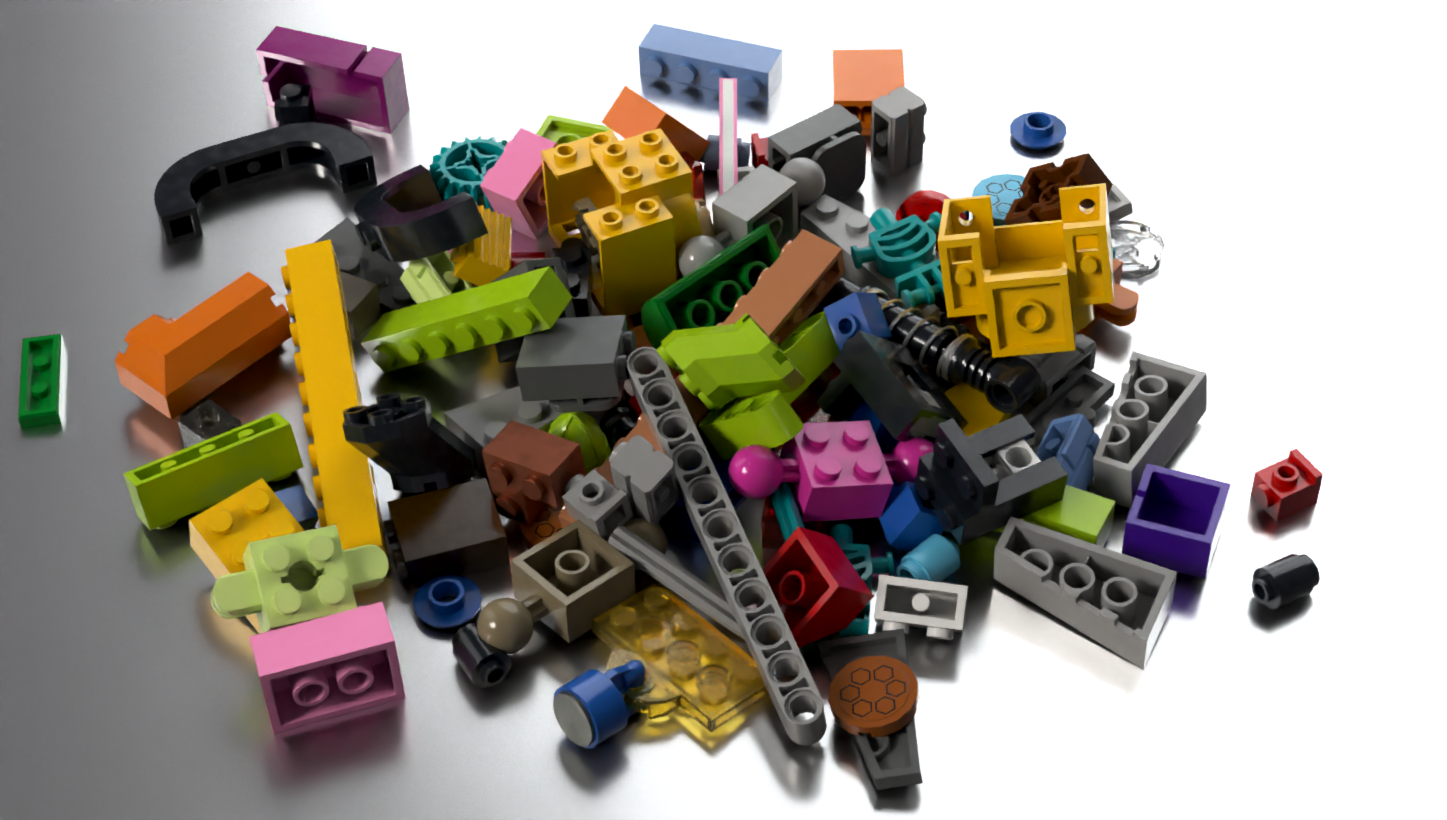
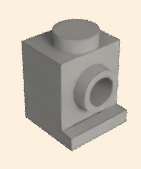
(597, 503)

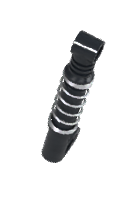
(959, 357)

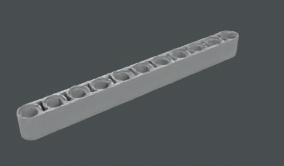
(729, 552)

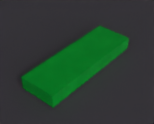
(41, 381)

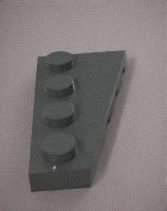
(371, 266)
(891, 758)

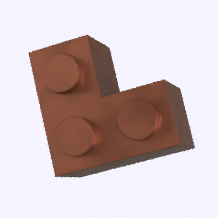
(529, 470)

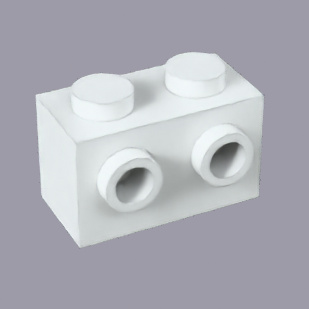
(920, 605)

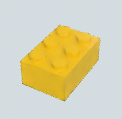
(227, 528)

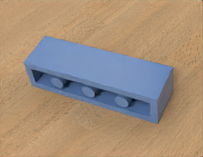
(704, 58)

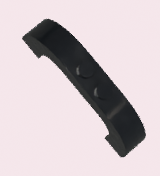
(254, 159)
(411, 222)

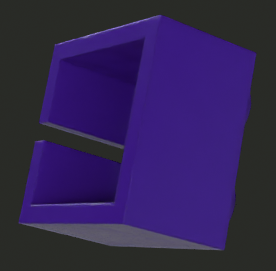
(1176, 520)

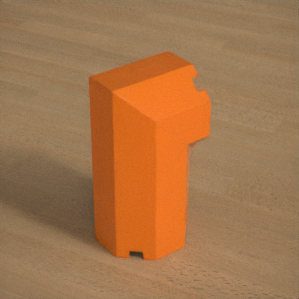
(191, 356)

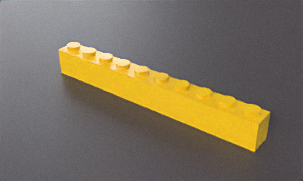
(330, 386)

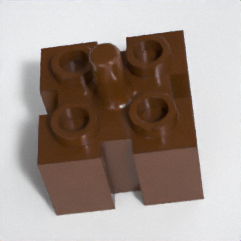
(1042, 185)

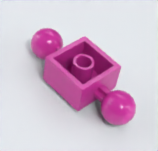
(830, 469)

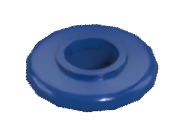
(1038, 130)
(451, 613)

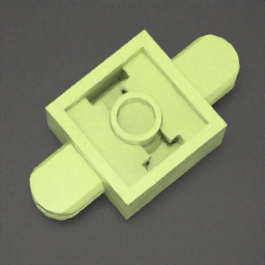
(298, 578)

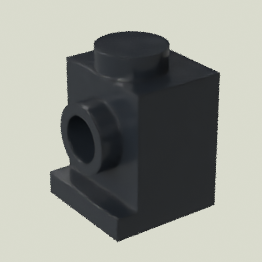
(295, 105)

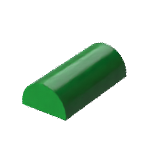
(712, 289)

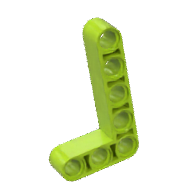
(769, 416)

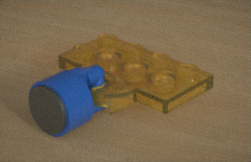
(659, 663)

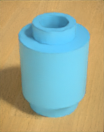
(931, 560)

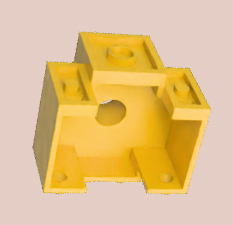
(640, 215)
(1028, 279)

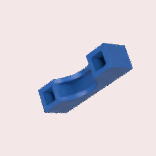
(906, 516)

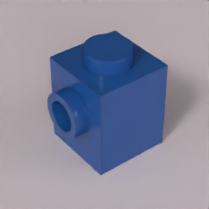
(856, 313)

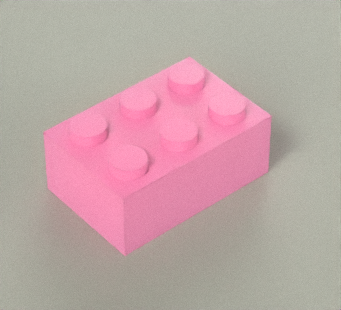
(328, 667)

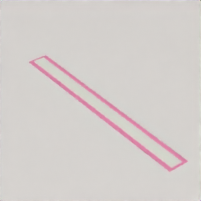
(727, 134)

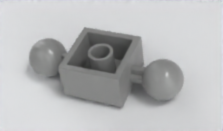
(756, 201)

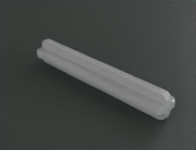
(674, 577)

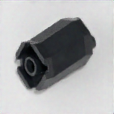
(409, 443)

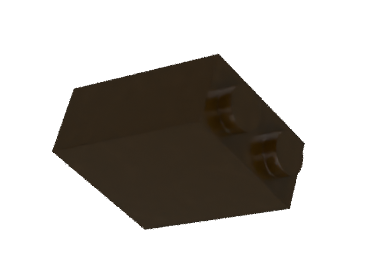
(446, 533)

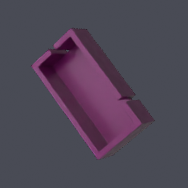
(344, 77)

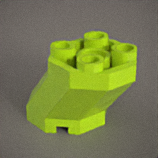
(729, 362)

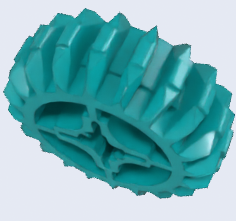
(464, 167)

